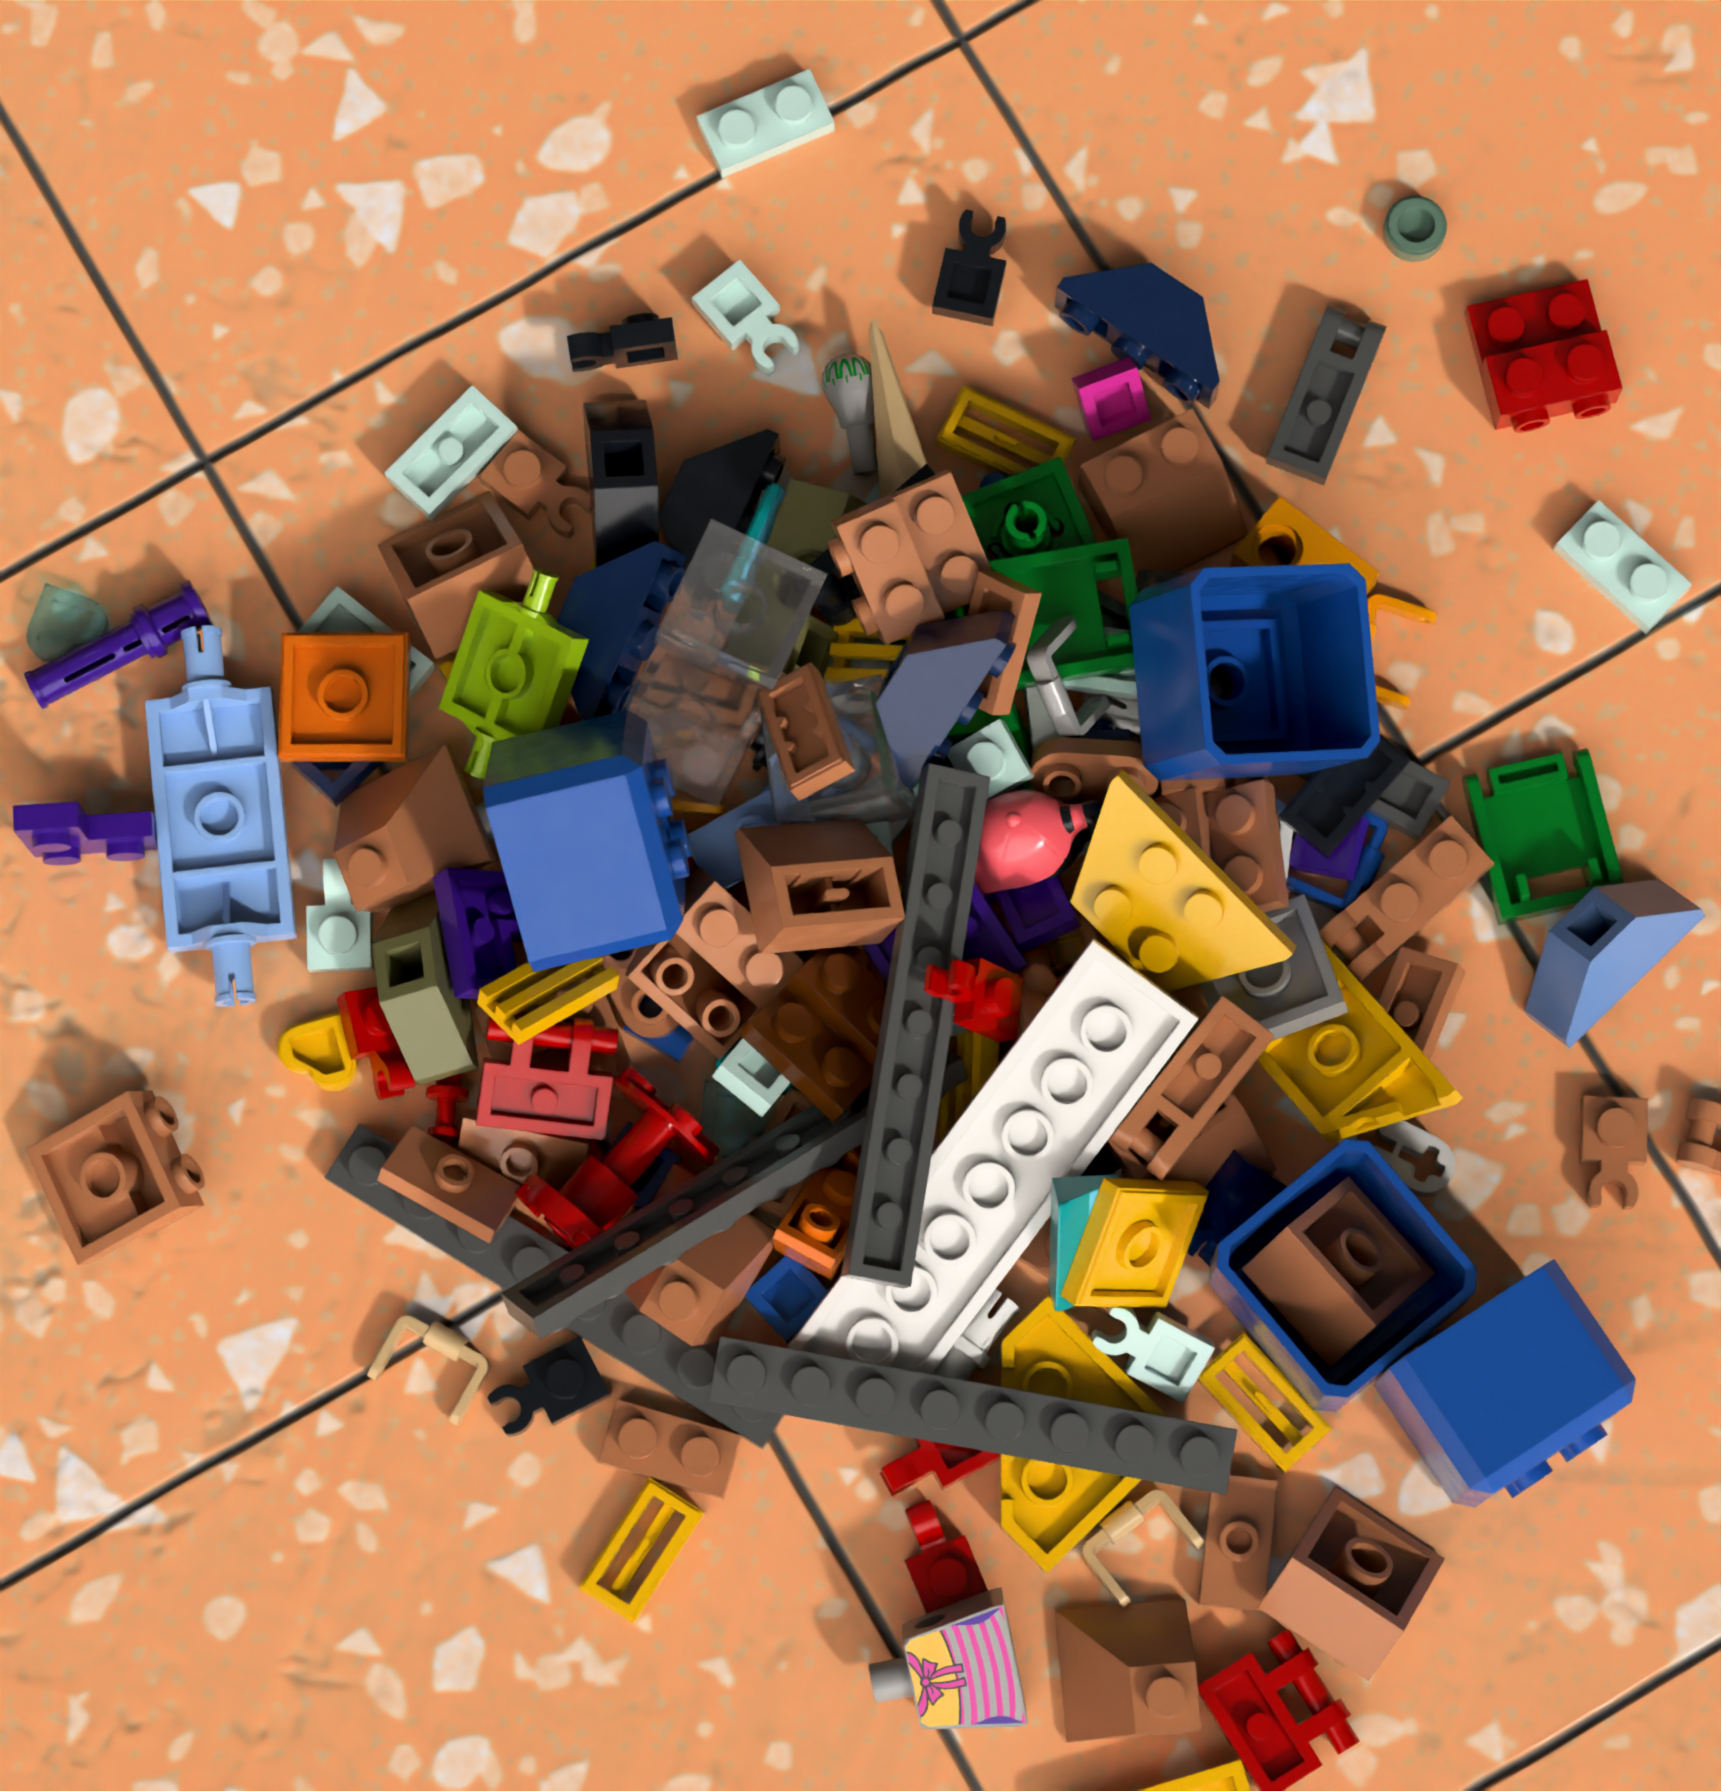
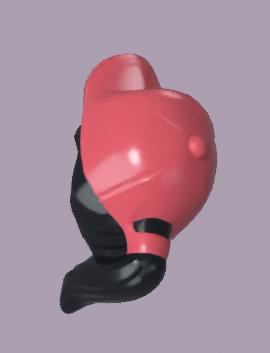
(1031, 838)

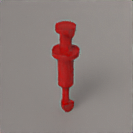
(446, 1094)

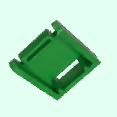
(1069, 589)
(1539, 828)

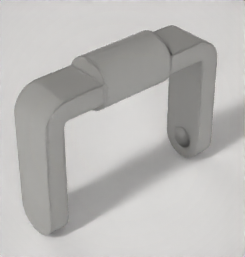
(1051, 685)

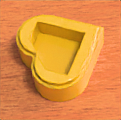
(319, 1050)

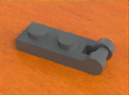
(1325, 397)

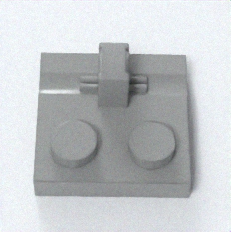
(1289, 992)

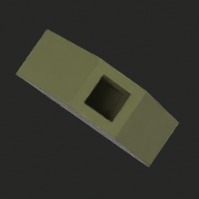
(418, 993)

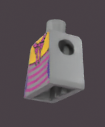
(957, 1667)

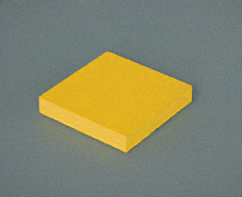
(1134, 1243)

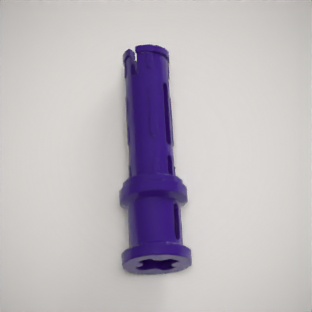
(147, 632)

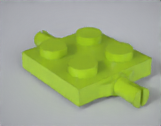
(512, 668)

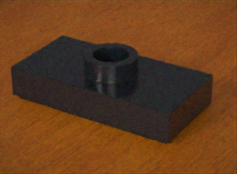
(1341, 796)

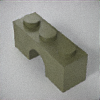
(803, 532)

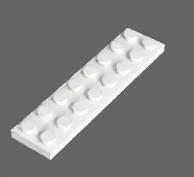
(993, 1170)

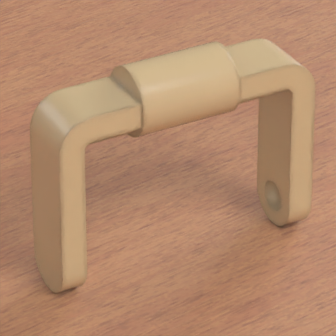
(447, 1343)
(1121, 1523)

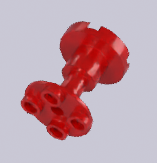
(602, 1190)

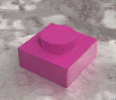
(1111, 398)

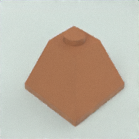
(407, 831)
(709, 1281)
(1127, 1671)

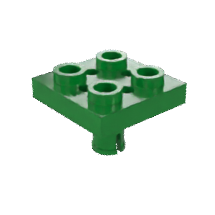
(1035, 501)

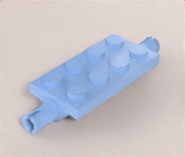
(220, 817)

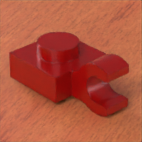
(983, 995)
(371, 1036)
(944, 1461)
(944, 1569)

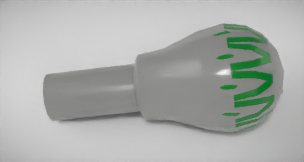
(850, 393)

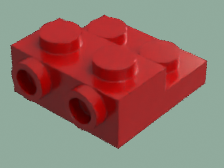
(1543, 356)

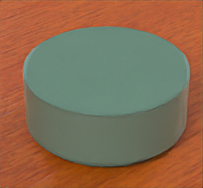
(1414, 228)

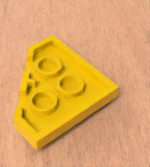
(1045, 1503)

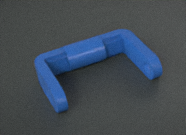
(1366, 871)

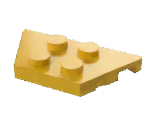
(1167, 898)
(1356, 1068)

